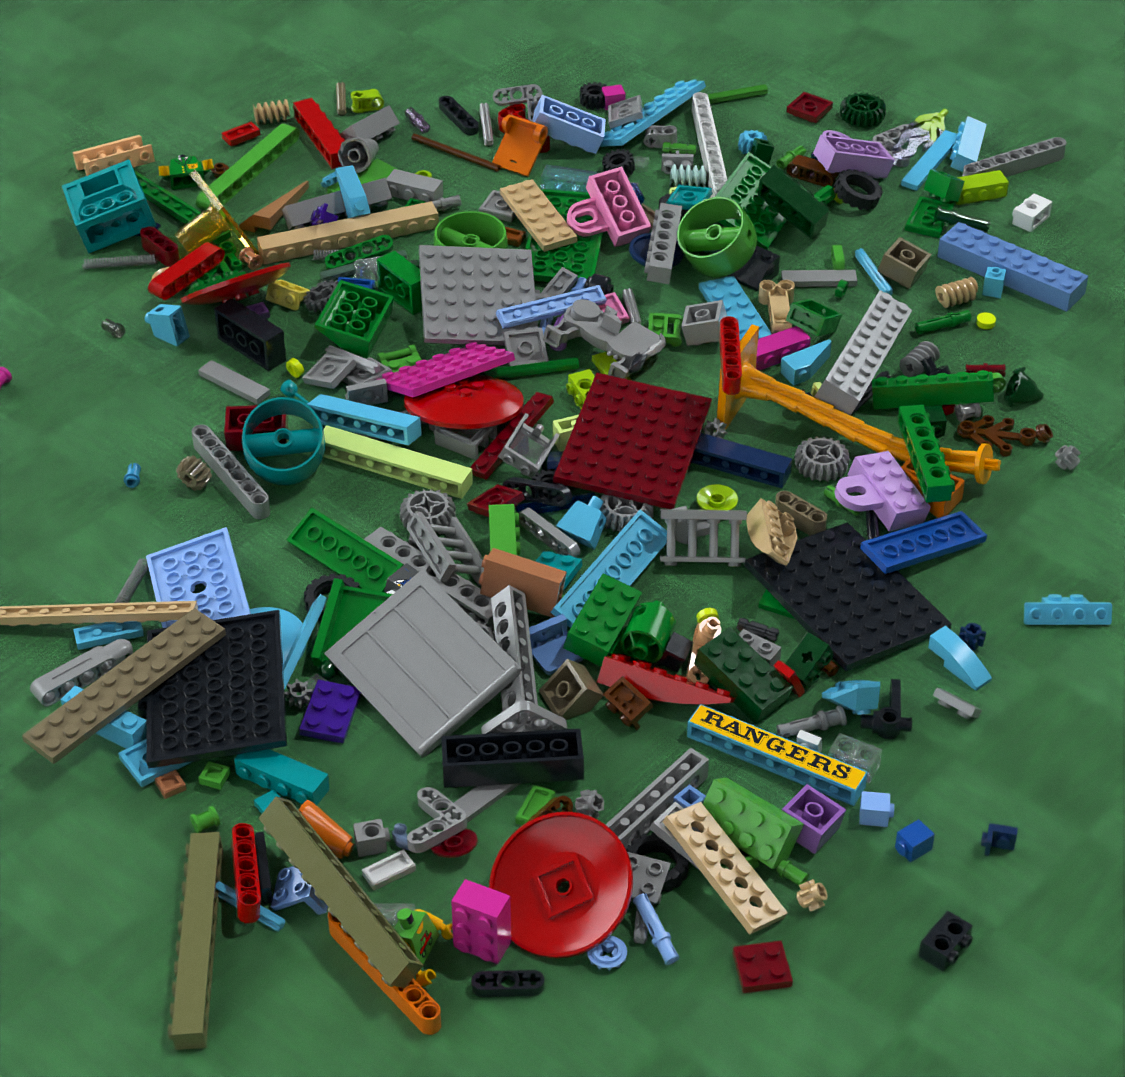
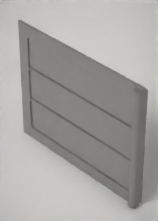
(423, 663)

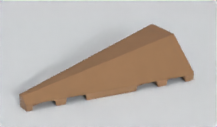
(269, 215)

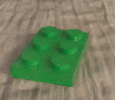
(200, 285)

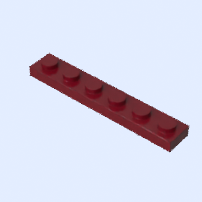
(489, 459)

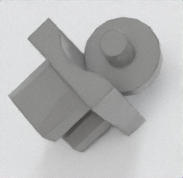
(677, 159)

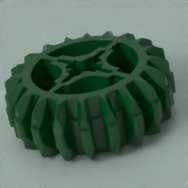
(862, 110)

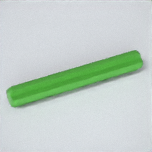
(738, 93)

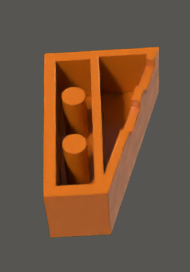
(941, 508)

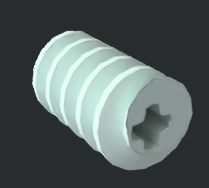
(691, 176)

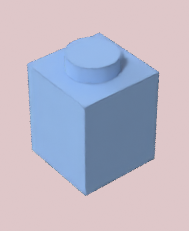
(875, 809)

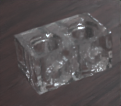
(856, 754)

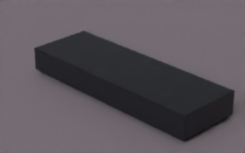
(263, 868)

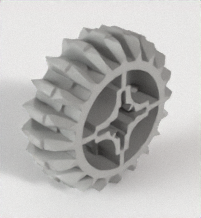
(822, 459)
(435, 506)
(620, 511)

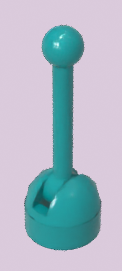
(290, 389)

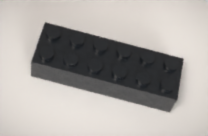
(512, 758)

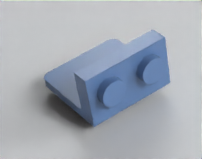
(548, 642)
(292, 889)

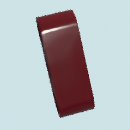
(161, 246)

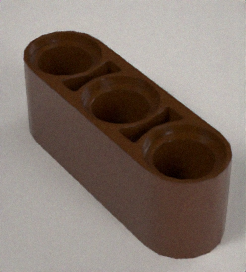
(810, 171)

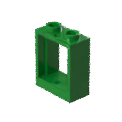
(810, 317)

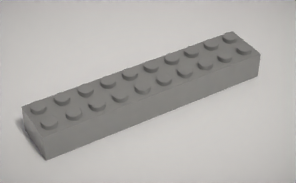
(864, 353)

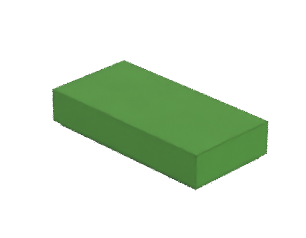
(533, 803)

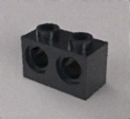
(946, 941)

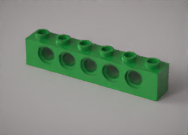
(925, 453)

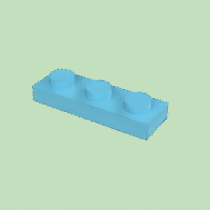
(106, 633)

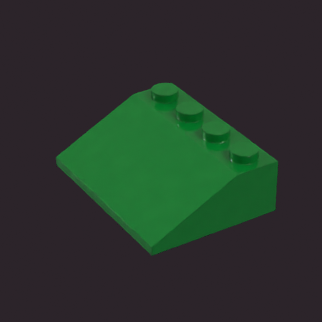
(355, 317)

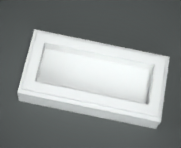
(388, 870)

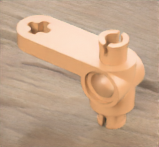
(703, 633)

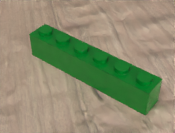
(933, 389)

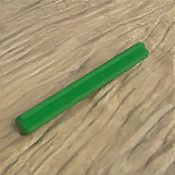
(533, 368)

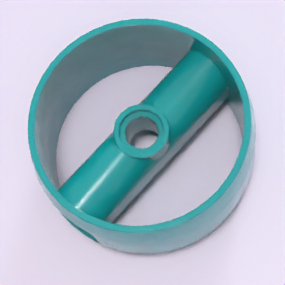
(268, 443)

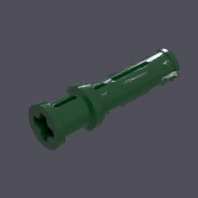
(952, 217)

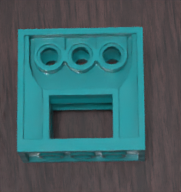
(104, 195)

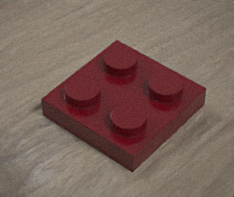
(809, 107)
(495, 496)
(762, 966)

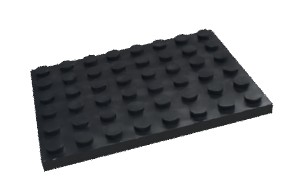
(847, 597)
(222, 699)

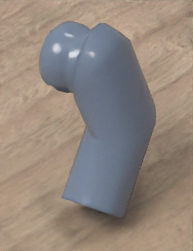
(400, 836)

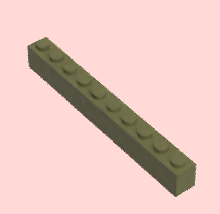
(341, 893)
(197, 942)

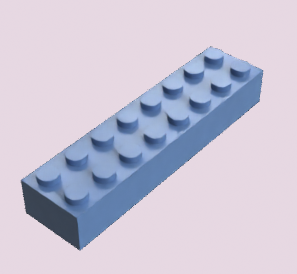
(1024, 270)

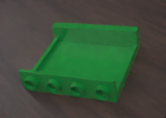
(343, 611)

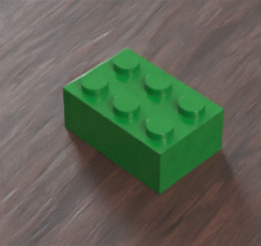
(401, 280)

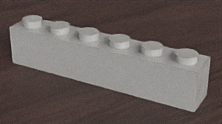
(299, 213)

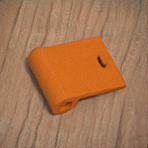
(520, 144)

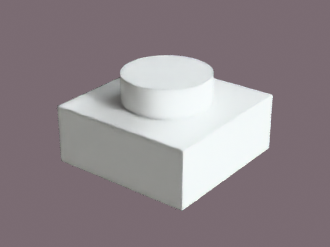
(809, 740)

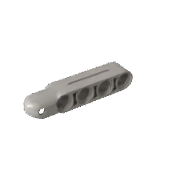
(79, 671)

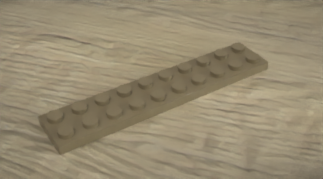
(123, 686)

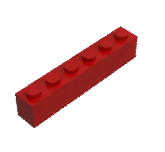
(319, 130)

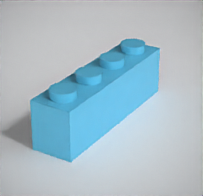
(967, 143)
(124, 730)

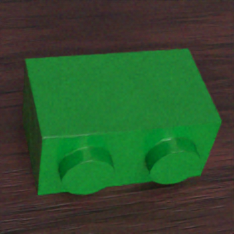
(944, 186)

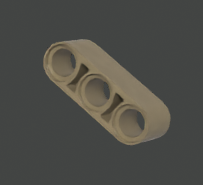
(805, 515)

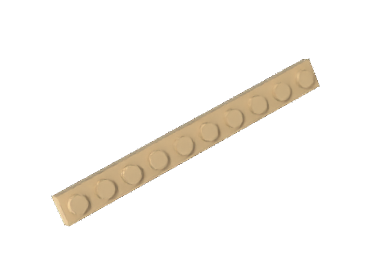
(95, 613)

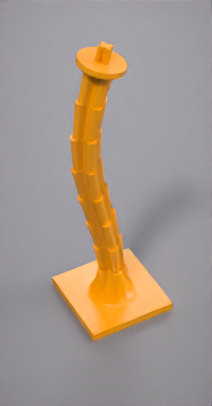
(764, 387)

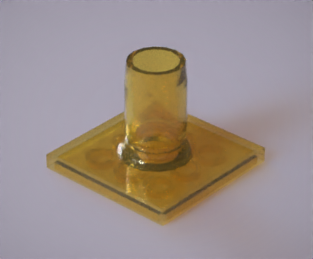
(209, 223)

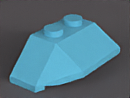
(855, 695)

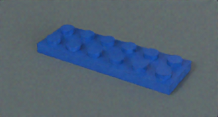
(923, 542)

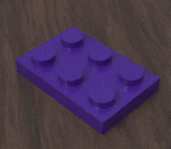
(330, 711)

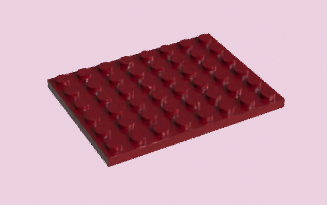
(633, 441)

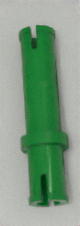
(949, 320)

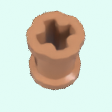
(250, 259)

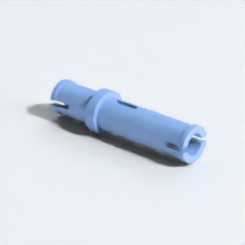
(660, 937)

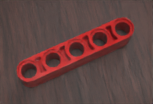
(186, 271)
(730, 355)
(246, 873)

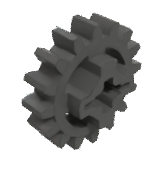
(319, 295)

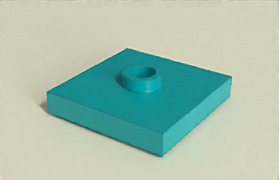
(689, 196)

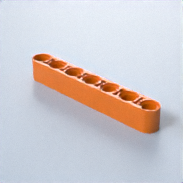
(423, 1013)

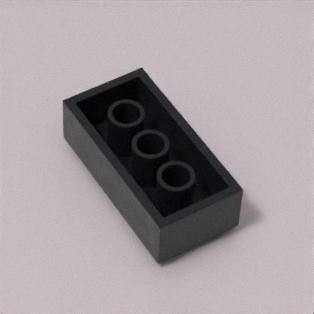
(250, 334)

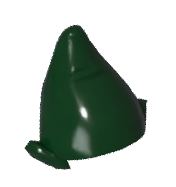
(1021, 388)

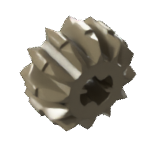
(193, 473)

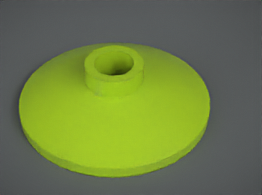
(717, 498)

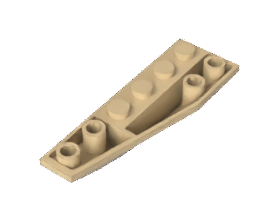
(772, 531)

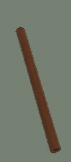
(493, 166)

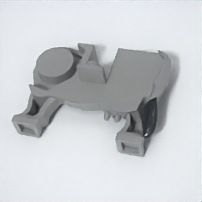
(602, 330)

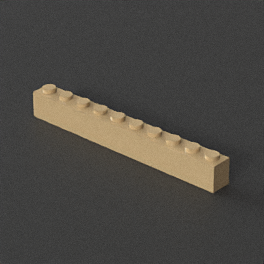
(347, 232)

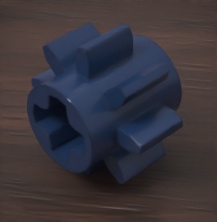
(972, 635)

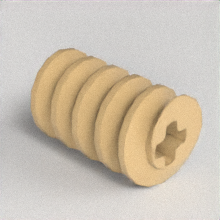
(271, 112)
(957, 292)

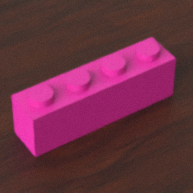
(780, 344)

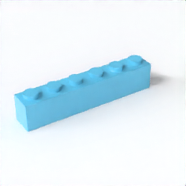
(367, 419)

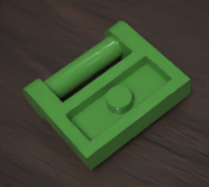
(659, 324)
(396, 364)

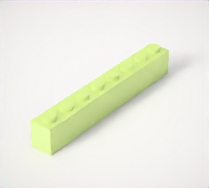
(397, 462)

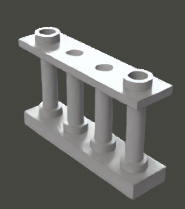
(692, 518)
(437, 555)

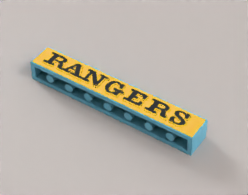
(777, 754)

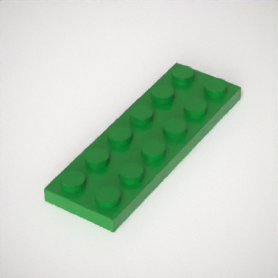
(343, 551)

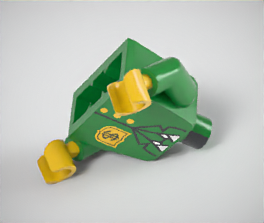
(180, 171)

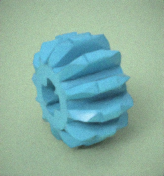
(746, 140)

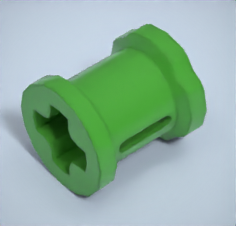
(205, 820)

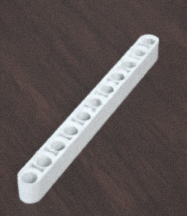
(708, 142)

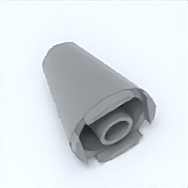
(358, 153)

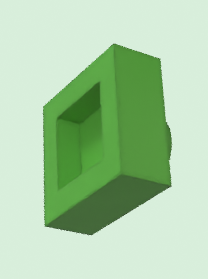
(214, 775)

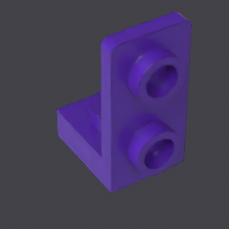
(321, 216)

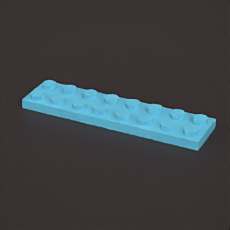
(653, 112)
(622, 560)

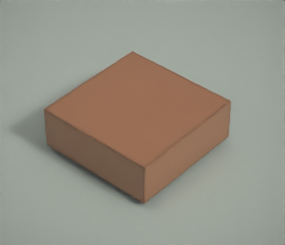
(170, 784)

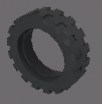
(854, 198)
(322, 586)
(653, 843)

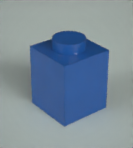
(914, 840)

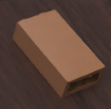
(539, 582)

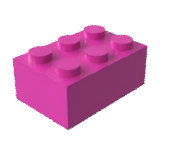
(481, 921)

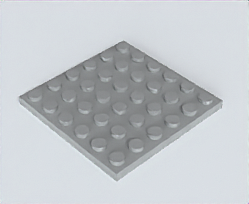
(467, 288)

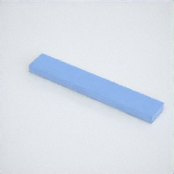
(547, 306)

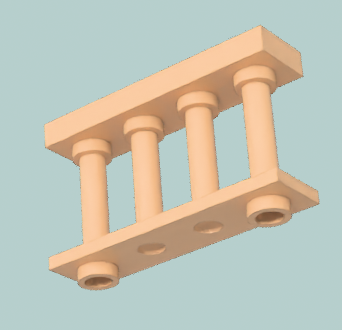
(112, 153)

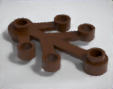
(971, 430)

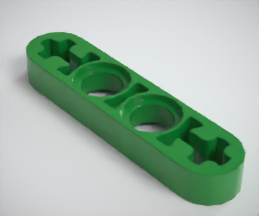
(358, 251)

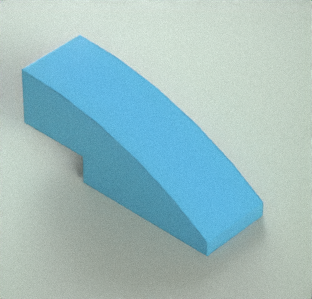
(959, 658)

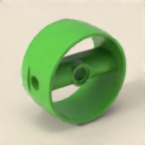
(471, 230)
(699, 234)

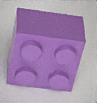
(818, 814)

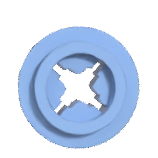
(613, 945)

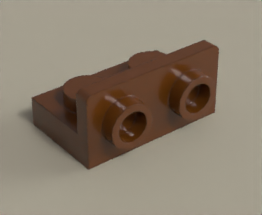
(627, 702)

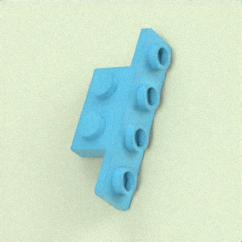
(1067, 611)

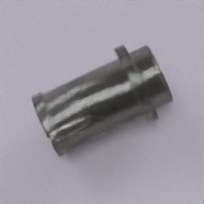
(116, 329)

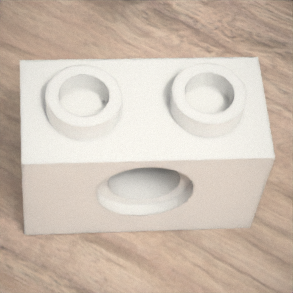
(1032, 212)

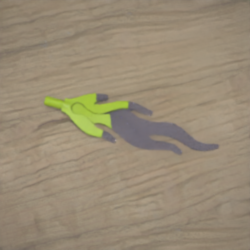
(931, 128)

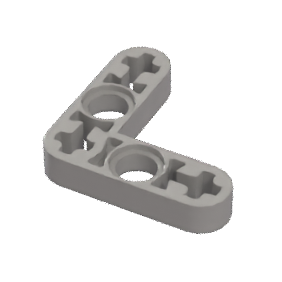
(526, 97)
(887, 141)
(524, 714)
(430, 800)

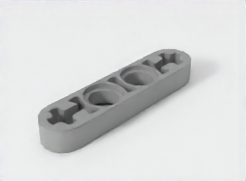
(548, 533)

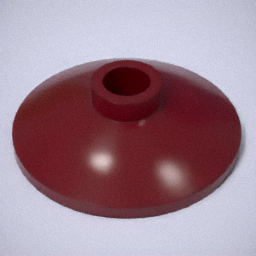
(457, 844)

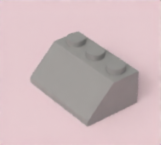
(373, 125)

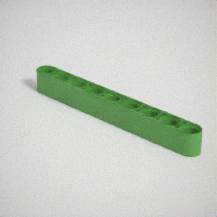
(250, 165)

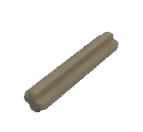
(341, 98)

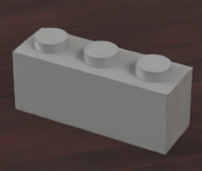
(415, 186)

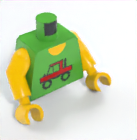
(420, 933)

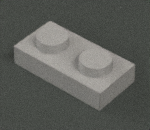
(560, 283)
(964, 708)

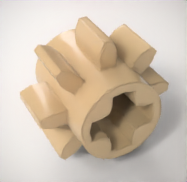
(812, 895)

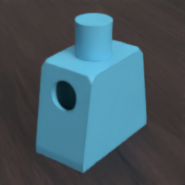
(168, 323)
(584, 522)

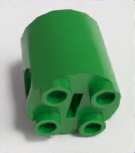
(648, 632)

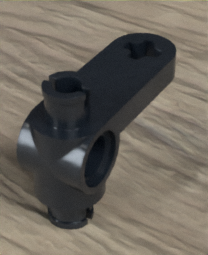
(888, 720)

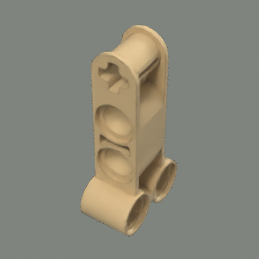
(778, 299)

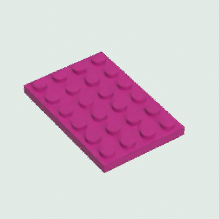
(446, 369)

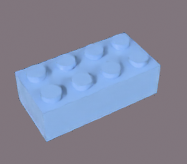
(570, 124)

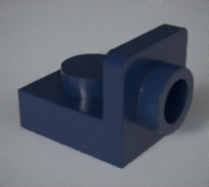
(999, 836)

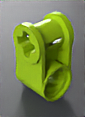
(364, 101)

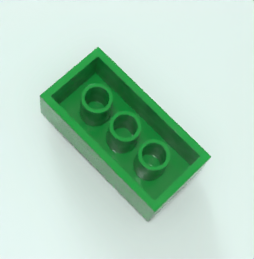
(602, 619)

